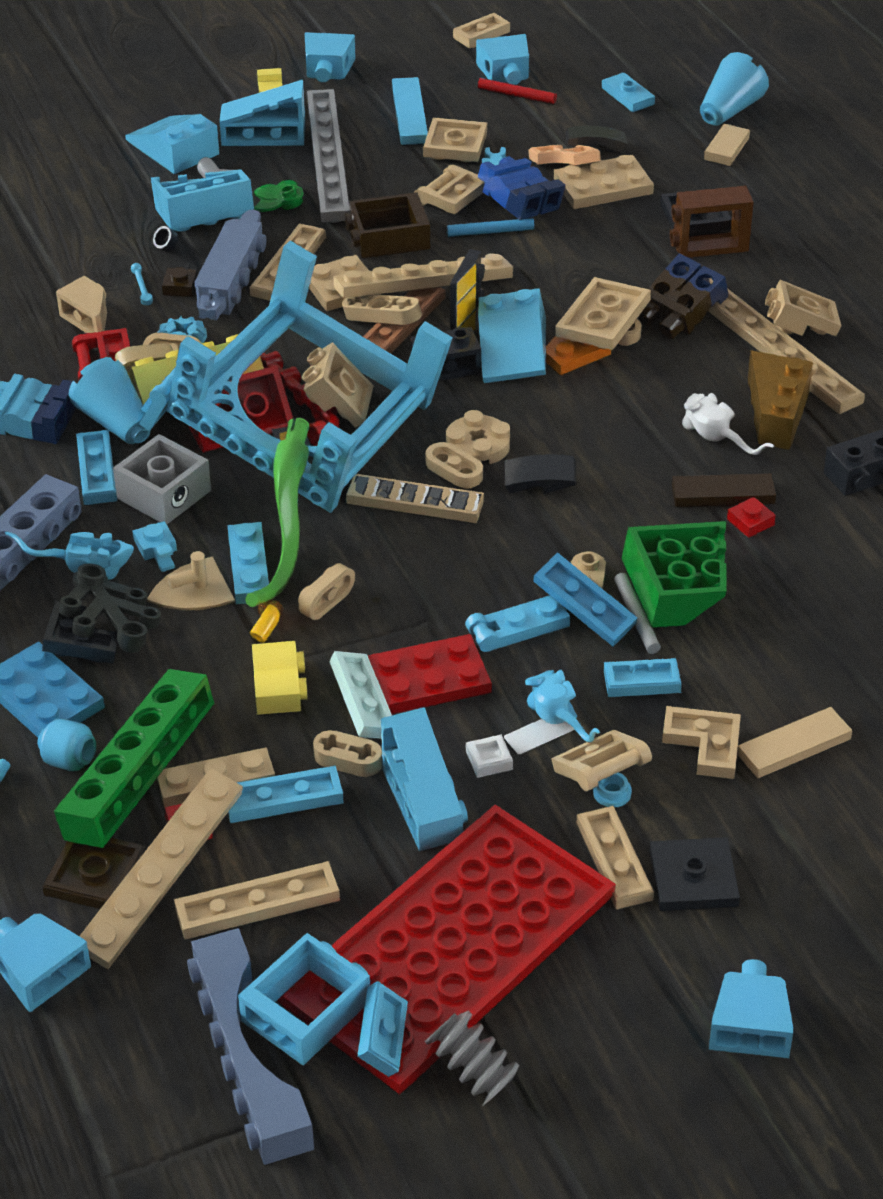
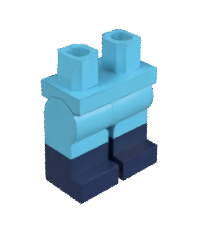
(35, 409)

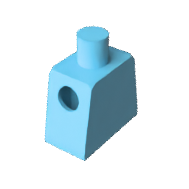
(329, 55)
(504, 58)
(40, 958)
(752, 1013)

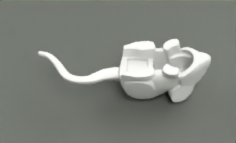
(713, 421)

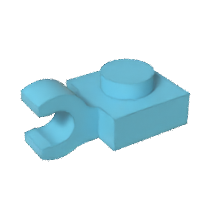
(156, 542)

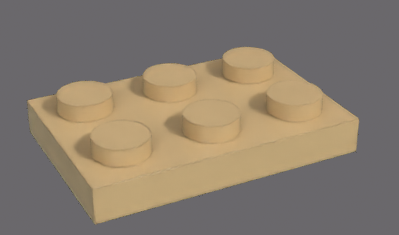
(604, 181)
(603, 313)

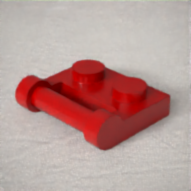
(107, 342)

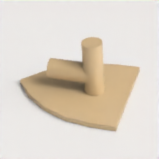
(193, 586)

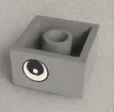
(162, 479)

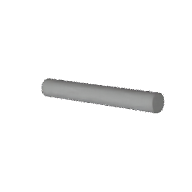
(633, 605)

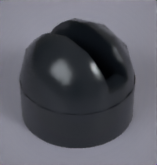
(159, 236)

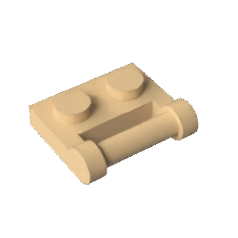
(452, 189)
(601, 758)

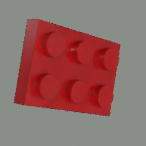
(431, 673)

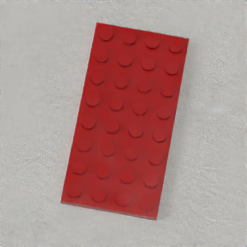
(460, 934)

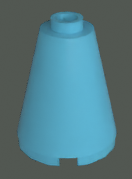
(733, 88)
(110, 399)

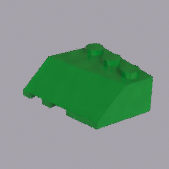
(676, 569)

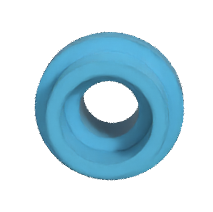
(613, 791)

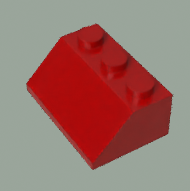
(262, 400)

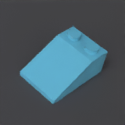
(177, 141)
(512, 335)

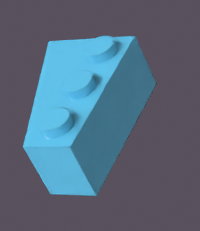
(202, 200)
(421, 779)

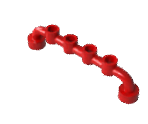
(291, 380)

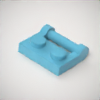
(157, 403)

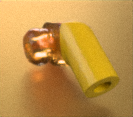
(270, 614)

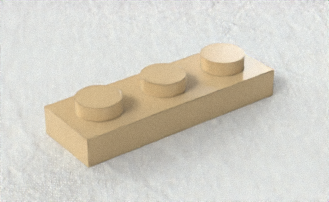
(179, 781)

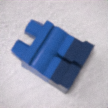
(521, 187)

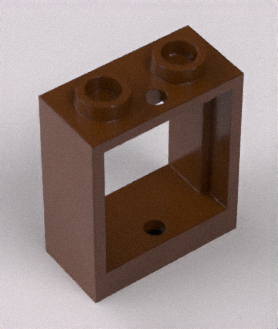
(706, 201)

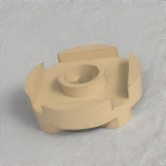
(490, 432)

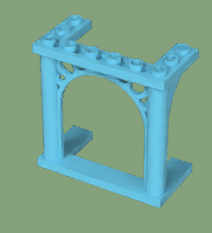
(338, 455)

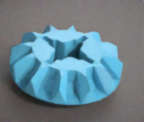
(181, 326)

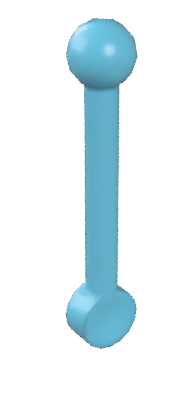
(146, 298)

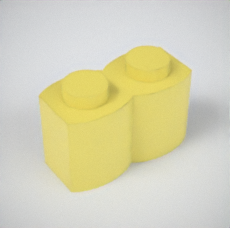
(277, 678)

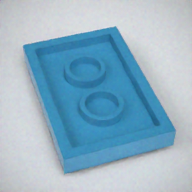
(42, 688)

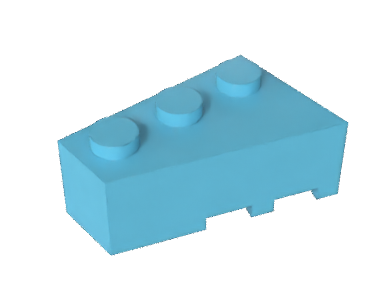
(265, 118)

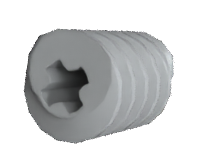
(473, 1055)

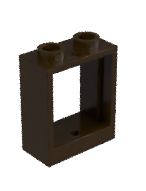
(388, 211)

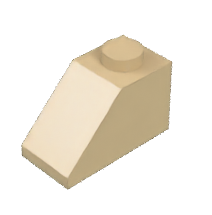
(83, 304)

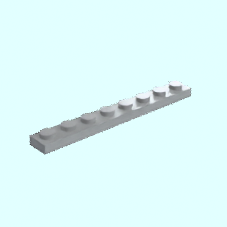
(328, 156)

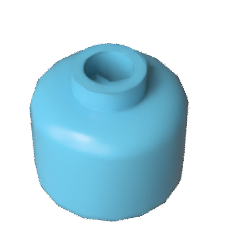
(67, 745)

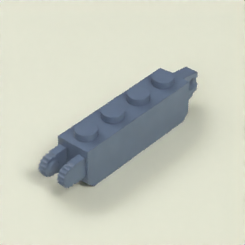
(229, 265)

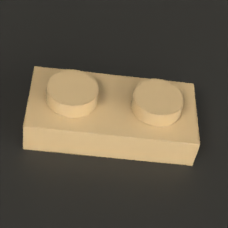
(482, 28)

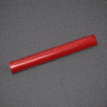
(516, 90)

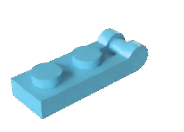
(517, 623)

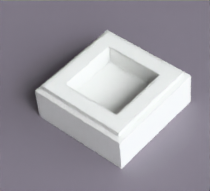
(489, 756)

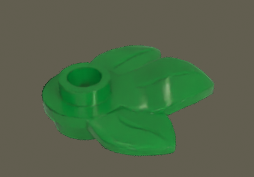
(284, 194)

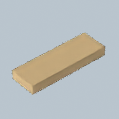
(794, 742)
(615, 856)

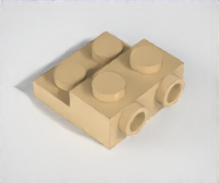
(797, 308)
(338, 383)

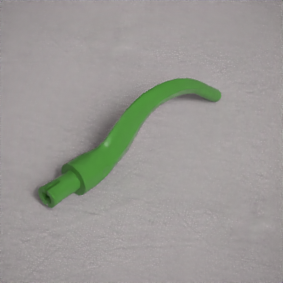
(288, 469)

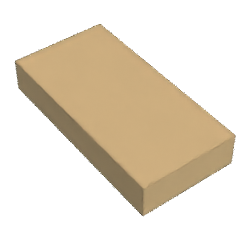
(727, 144)

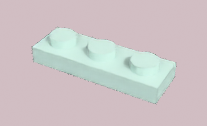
(360, 692)

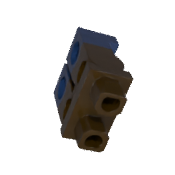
(683, 296)

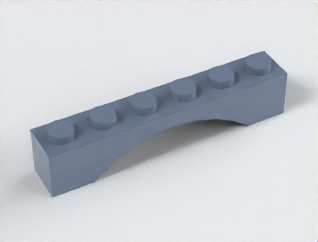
(274, 1109)

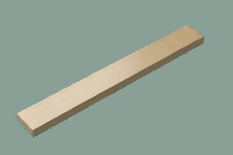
(767, 338)

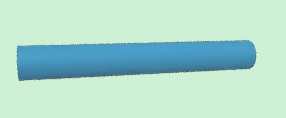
(490, 227)

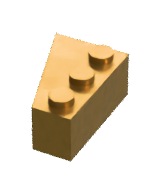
(778, 396)

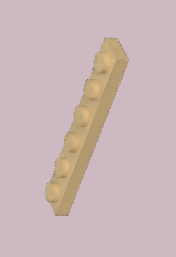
(414, 276)
(159, 867)

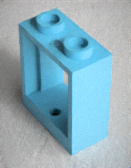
(281, 1027)

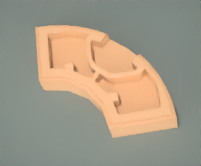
(557, 154)

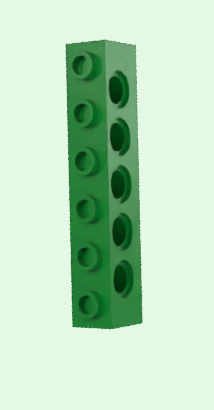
(134, 758)

